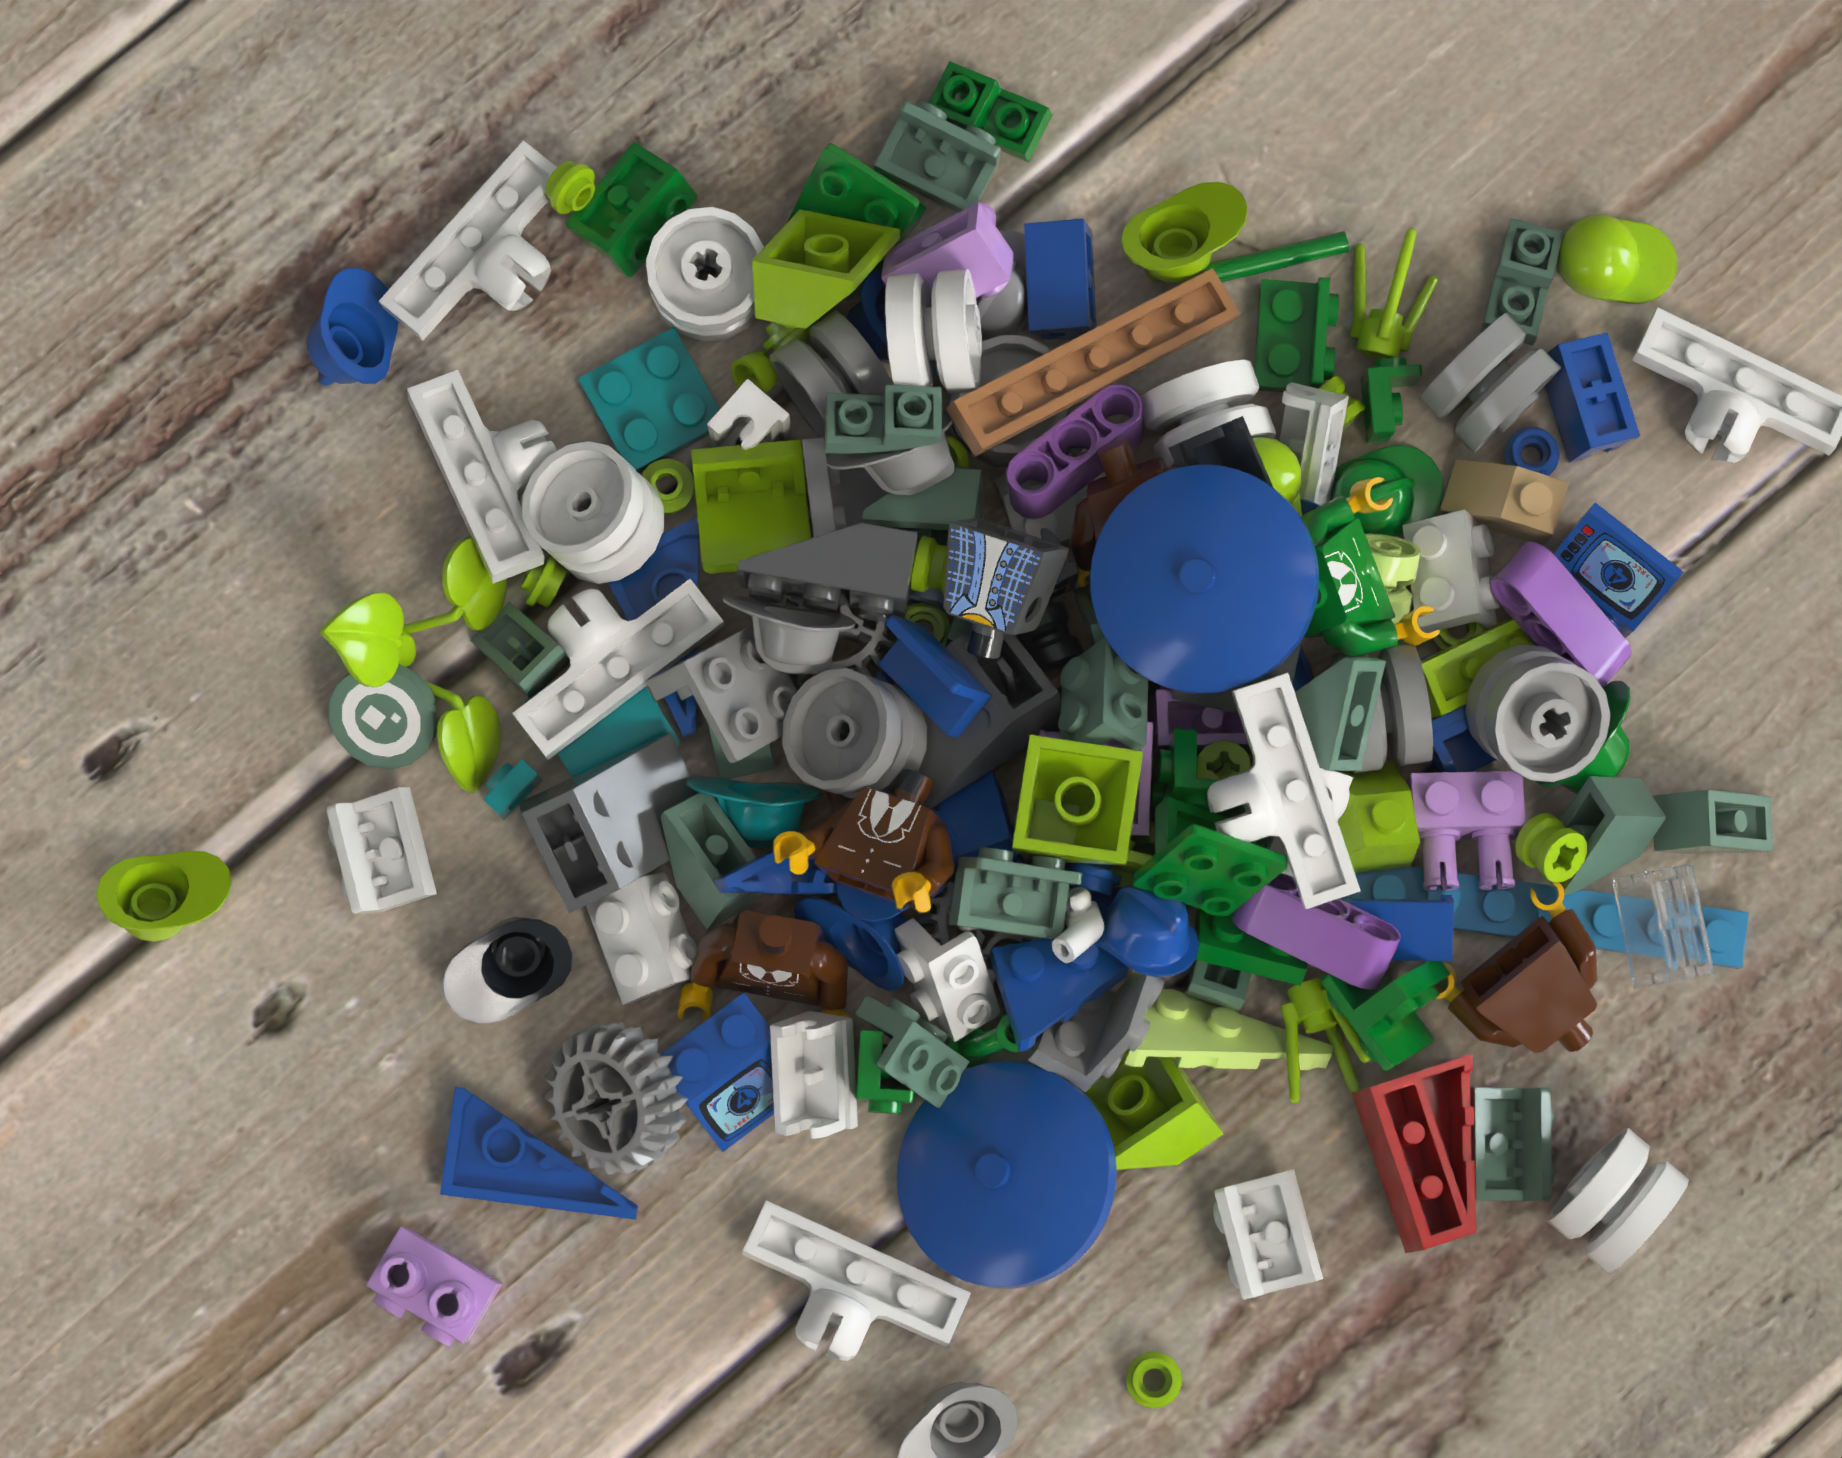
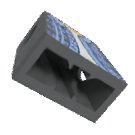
(998, 581)

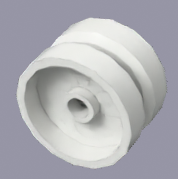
(685, 249)
(936, 334)
(1203, 402)
(593, 512)
(1623, 1206)

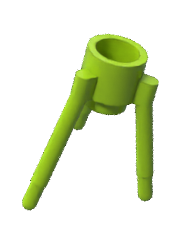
(1382, 332)
(1313, 1010)

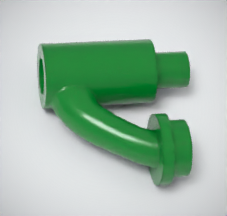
(979, 1044)

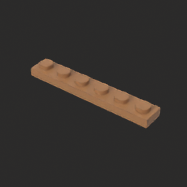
(1092, 362)

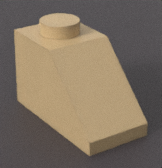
(1506, 498)

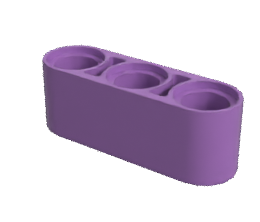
(1066, 474)
(1559, 612)
(1327, 936)

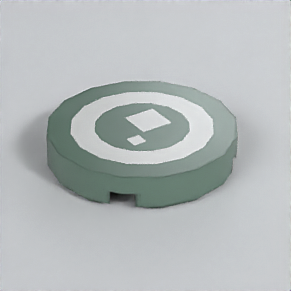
(385, 723)

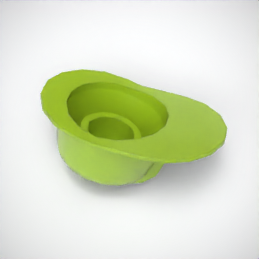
(1183, 231)
(163, 892)

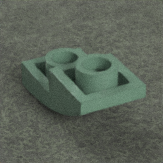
(1523, 276)
(883, 423)

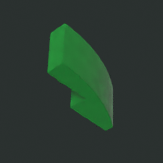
(982, 103)

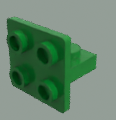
(856, 192)
(1203, 865)
(1388, 1015)

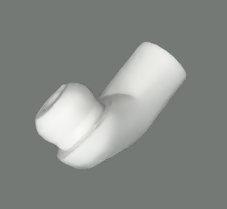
(1082, 923)

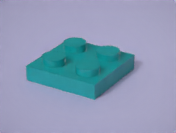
(651, 400)

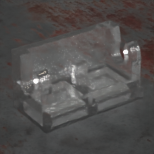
(1663, 926)

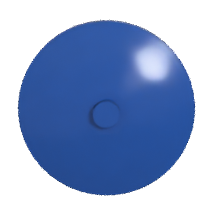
(1204, 579)
(1007, 1176)

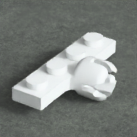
(479, 249)
(1737, 390)
(483, 471)
(612, 660)
(1285, 794)
(851, 1284)

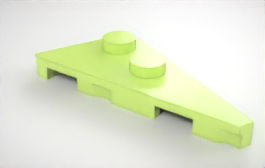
(1217, 1037)

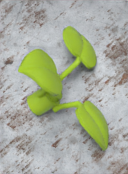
(375, 641)

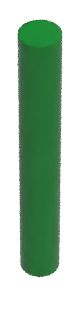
(1280, 257)

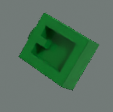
(1384, 407)

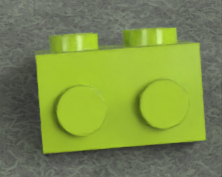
(749, 501)

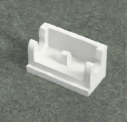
(751, 418)
(1313, 433)
(813, 1074)

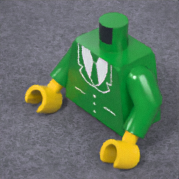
(1352, 599)

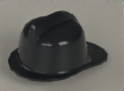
(506, 970)

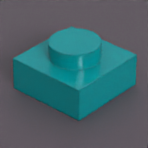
(510, 787)

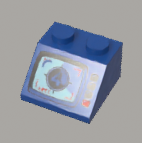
(1616, 568)
(727, 1071)

